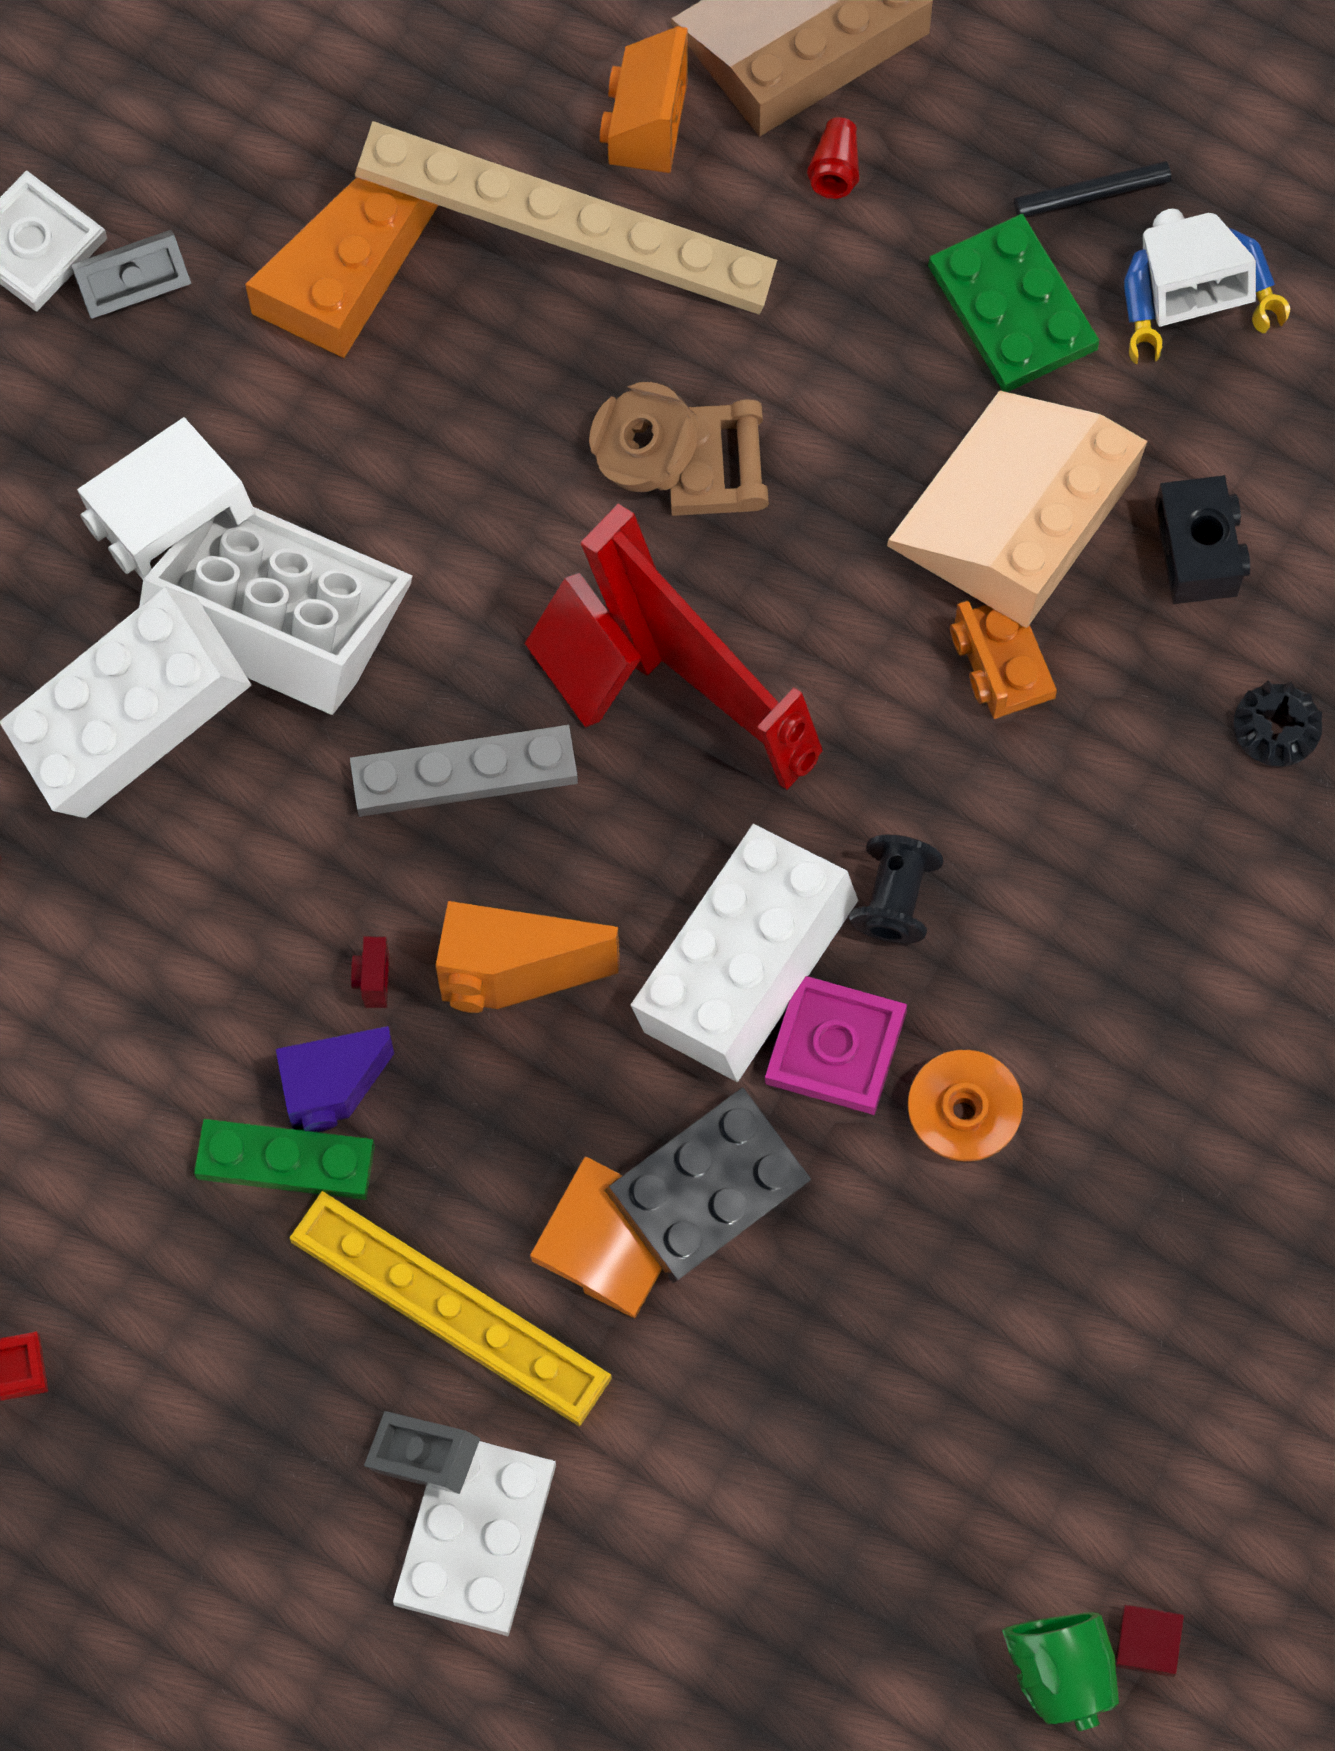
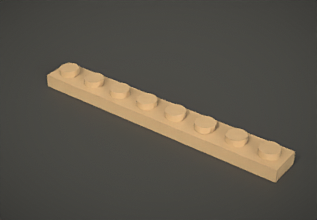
(565, 218)

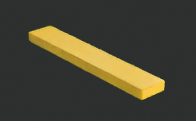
(451, 1308)

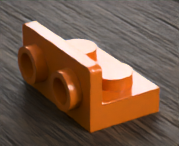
(1004, 660)

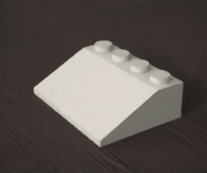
(285, 602)

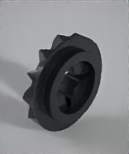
(1255, 732)

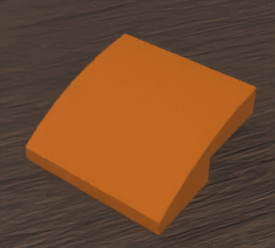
(596, 1245)

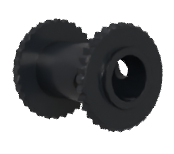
(896, 889)

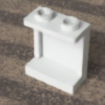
(161, 496)

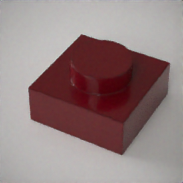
(371, 972)

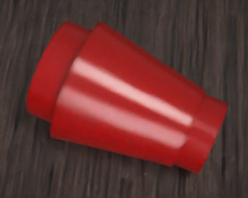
(835, 161)

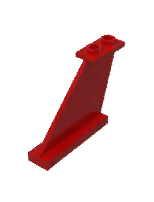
(670, 631)

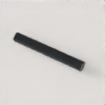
(1093, 189)

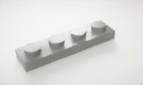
(463, 770)

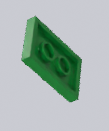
(1013, 303)

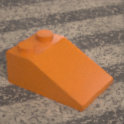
(514, 956)

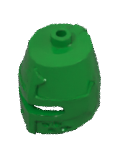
(1065, 1667)

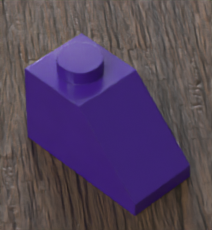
(331, 1076)

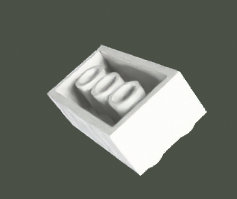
(125, 703)
(745, 952)

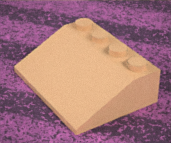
(1019, 501)

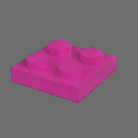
(836, 1044)

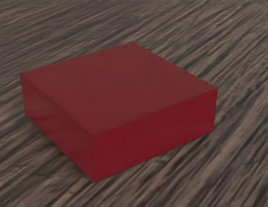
(1149, 1640)

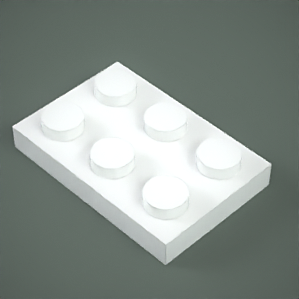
(477, 1544)

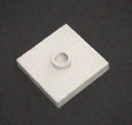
(41, 240)

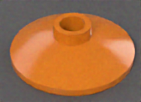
(968, 1079)

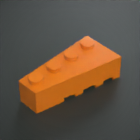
(339, 265)

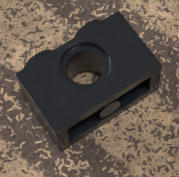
(1195, 569)

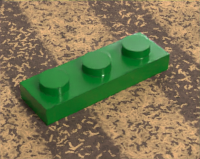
(284, 1159)

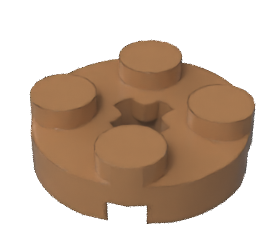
(666, 455)

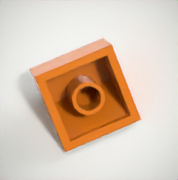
(647, 102)

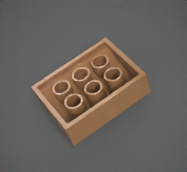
(793, 53)

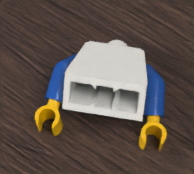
(1193, 271)

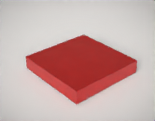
(582, 650)

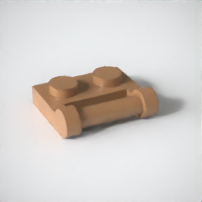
(702, 481)

